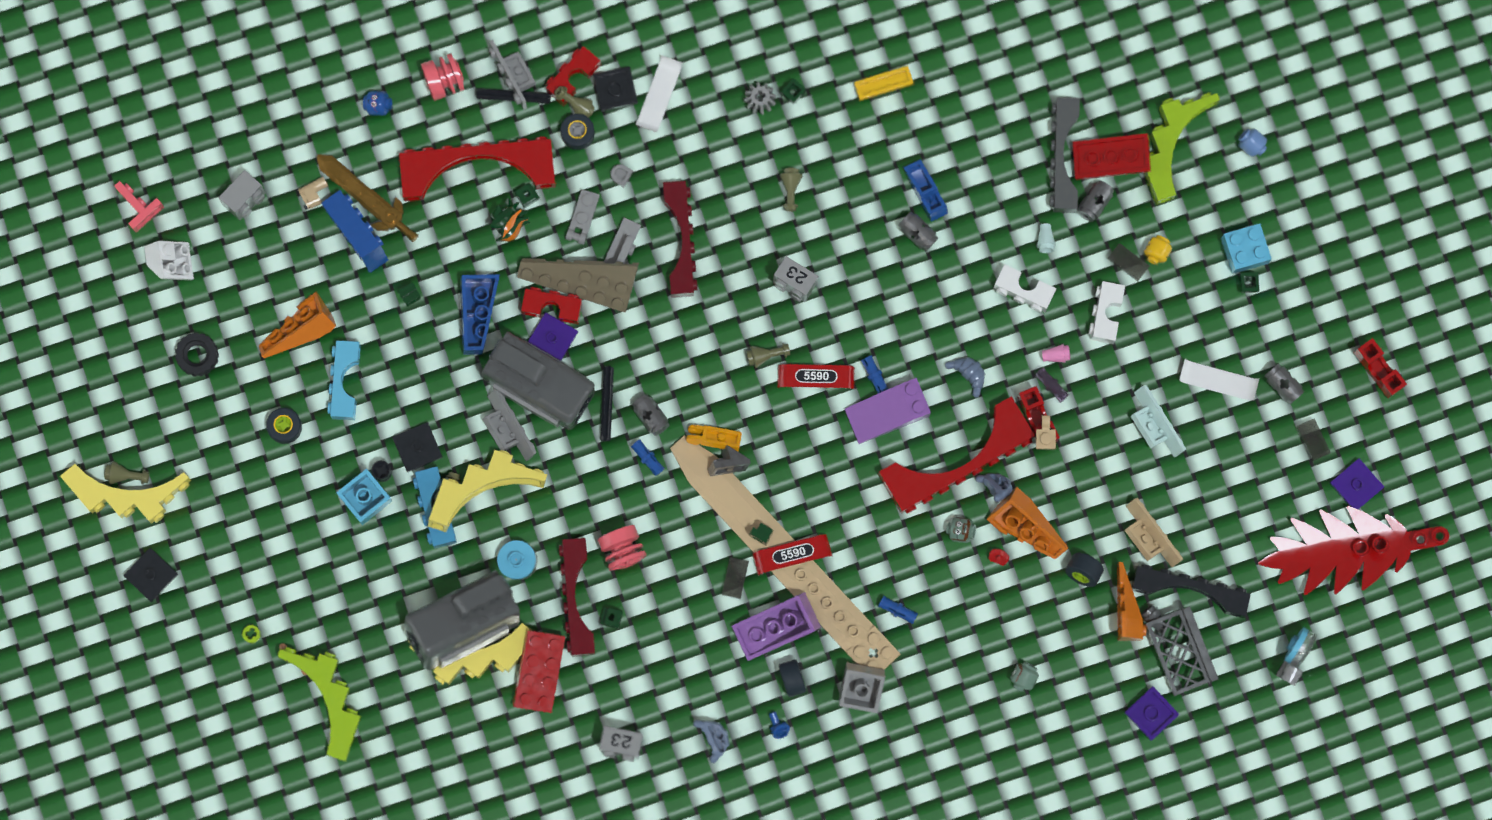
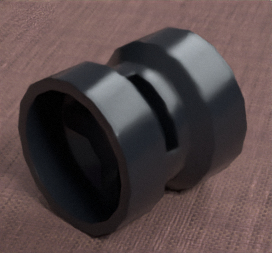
(380, 468)

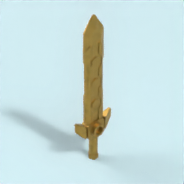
(369, 199)

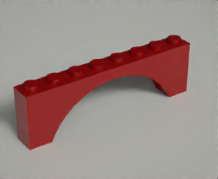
(423, 167)
(912, 487)

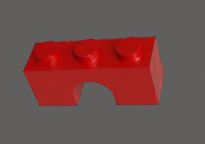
(582, 62)
(535, 301)
(1373, 361)
(1034, 409)

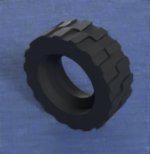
(194, 340)

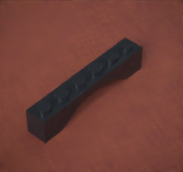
(1229, 600)

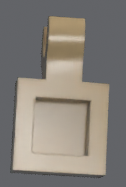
(1045, 437)

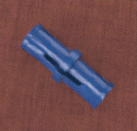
(874, 374)
(647, 457)
(898, 610)

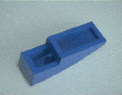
(926, 190)

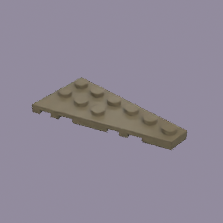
(590, 280)

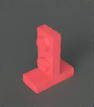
(138, 204)

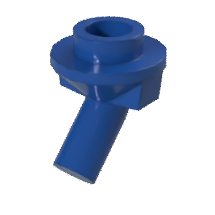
(778, 728)

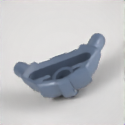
(970, 371)
(998, 485)
(716, 737)

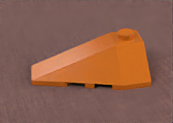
(306, 325)
(1025, 521)
(1128, 613)

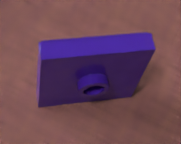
(553, 336)
(1357, 484)
(1151, 713)

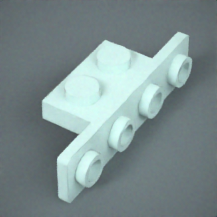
(1154, 424)

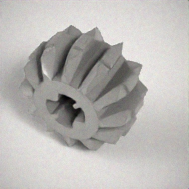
(753, 95)

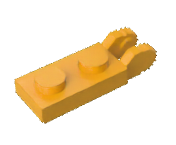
(714, 437)

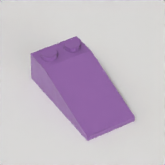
(888, 411)
(776, 626)

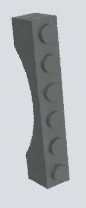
(1064, 192)

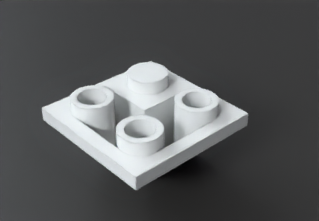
(170, 260)

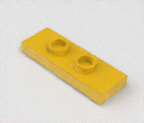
(883, 83)

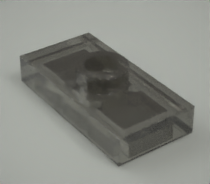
(1128, 262)
(1313, 439)
(735, 578)

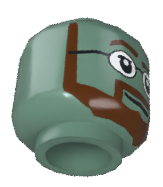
(961, 530)
(1024, 676)

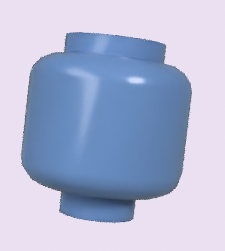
(1252, 142)

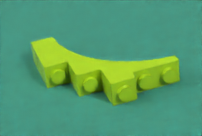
(1164, 140)
(343, 723)

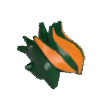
(508, 221)

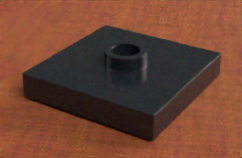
(615, 89)
(417, 447)
(150, 575)

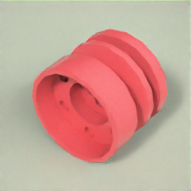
(442, 76)
(622, 548)

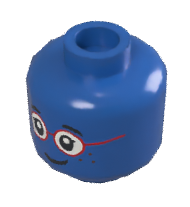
(377, 103)

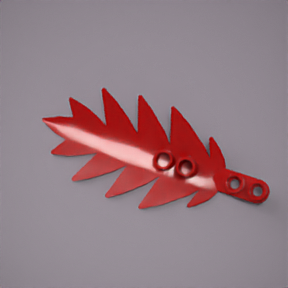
(1347, 551)

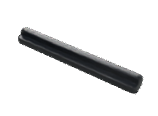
(507, 95)
(607, 398)

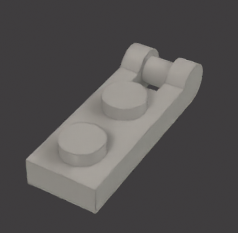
(583, 216)

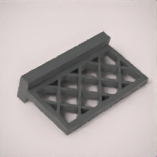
(1198, 648)

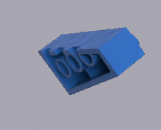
(355, 230)
(476, 310)

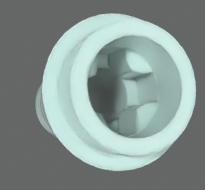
(1046, 240)

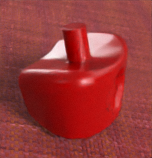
(998, 556)

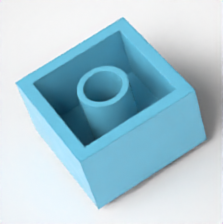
(1246, 248)
(364, 496)

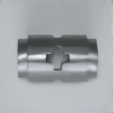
(1088, 208)
(926, 235)
(1292, 392)
(658, 421)

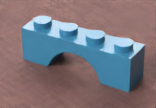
(429, 483)

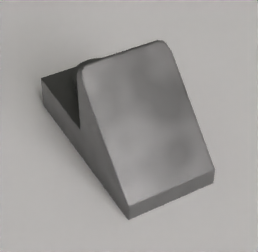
(730, 463)

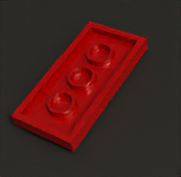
(1112, 156)
(538, 671)

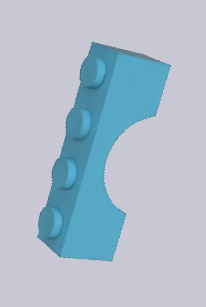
(346, 356)

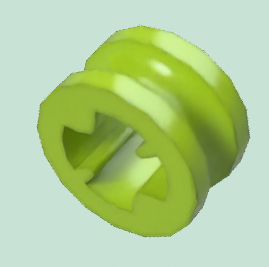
(248, 629)

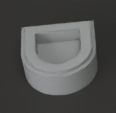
(621, 174)

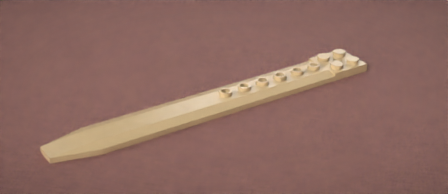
(742, 513)

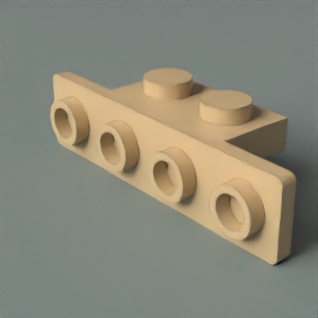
(1149, 536)

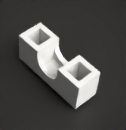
(1009, 285)
(1104, 329)

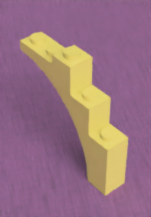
(500, 472)
(148, 501)
(504, 653)

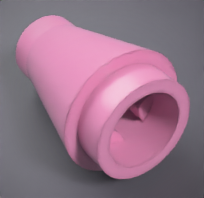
(1057, 354)

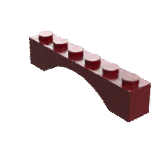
(675, 200)
(575, 556)

